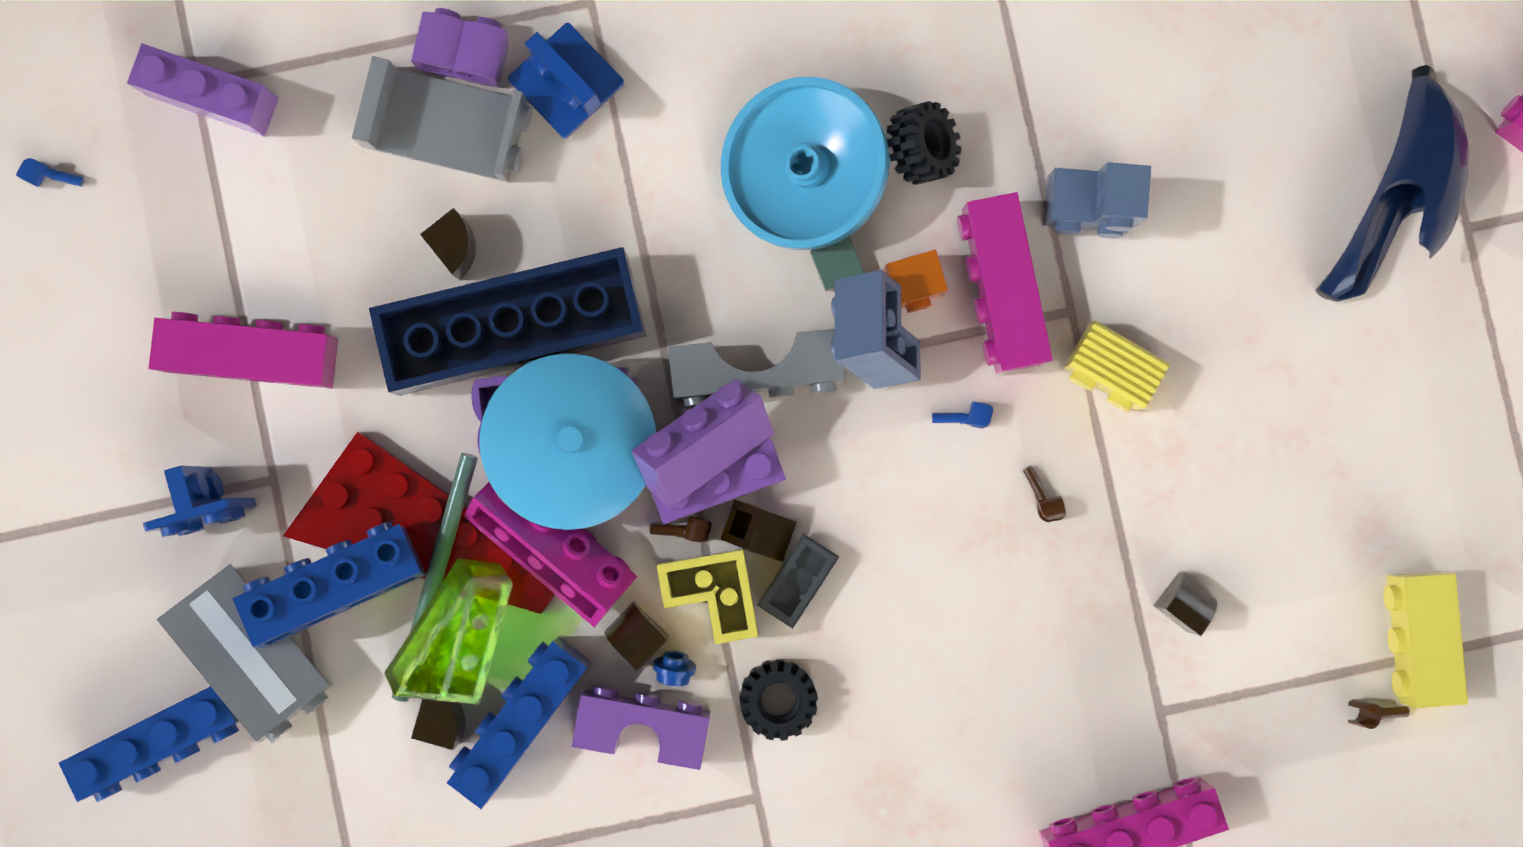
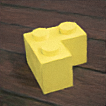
(721, 582)

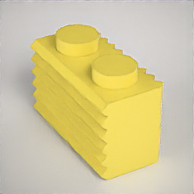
(1115, 367)

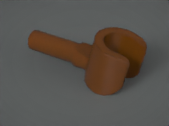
(1048, 508)
(696, 530)
(1371, 714)

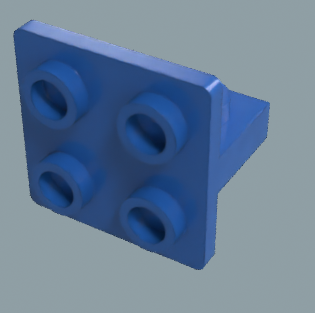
(565, 79)
(197, 500)

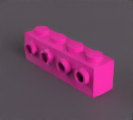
(1005, 283)
(243, 352)
(562, 560)
(1150, 820)

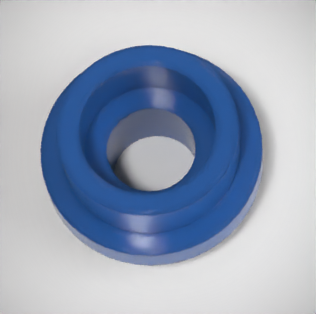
(674, 668)

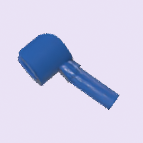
(35, 172)
(978, 417)

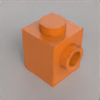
(919, 279)

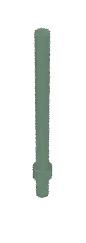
(445, 536)

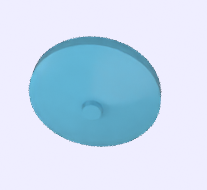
(805, 163)
(564, 439)

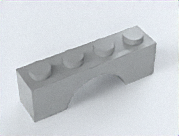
(700, 371)

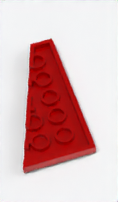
(377, 487)

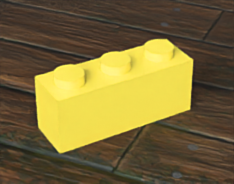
(1426, 639)

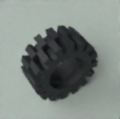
(923, 143)
(789, 723)

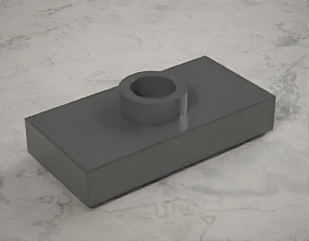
(797, 580)

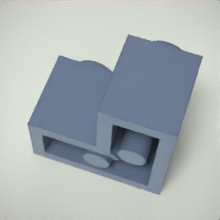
(1100, 200)
(870, 331)

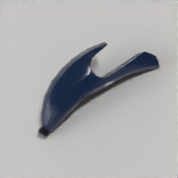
(1423, 175)

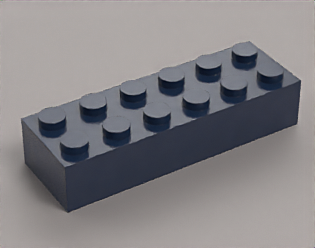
(507, 321)

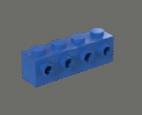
(329, 585)
(519, 722)
(147, 743)

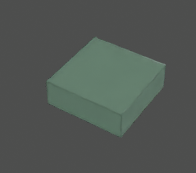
(836, 262)

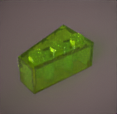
(454, 637)

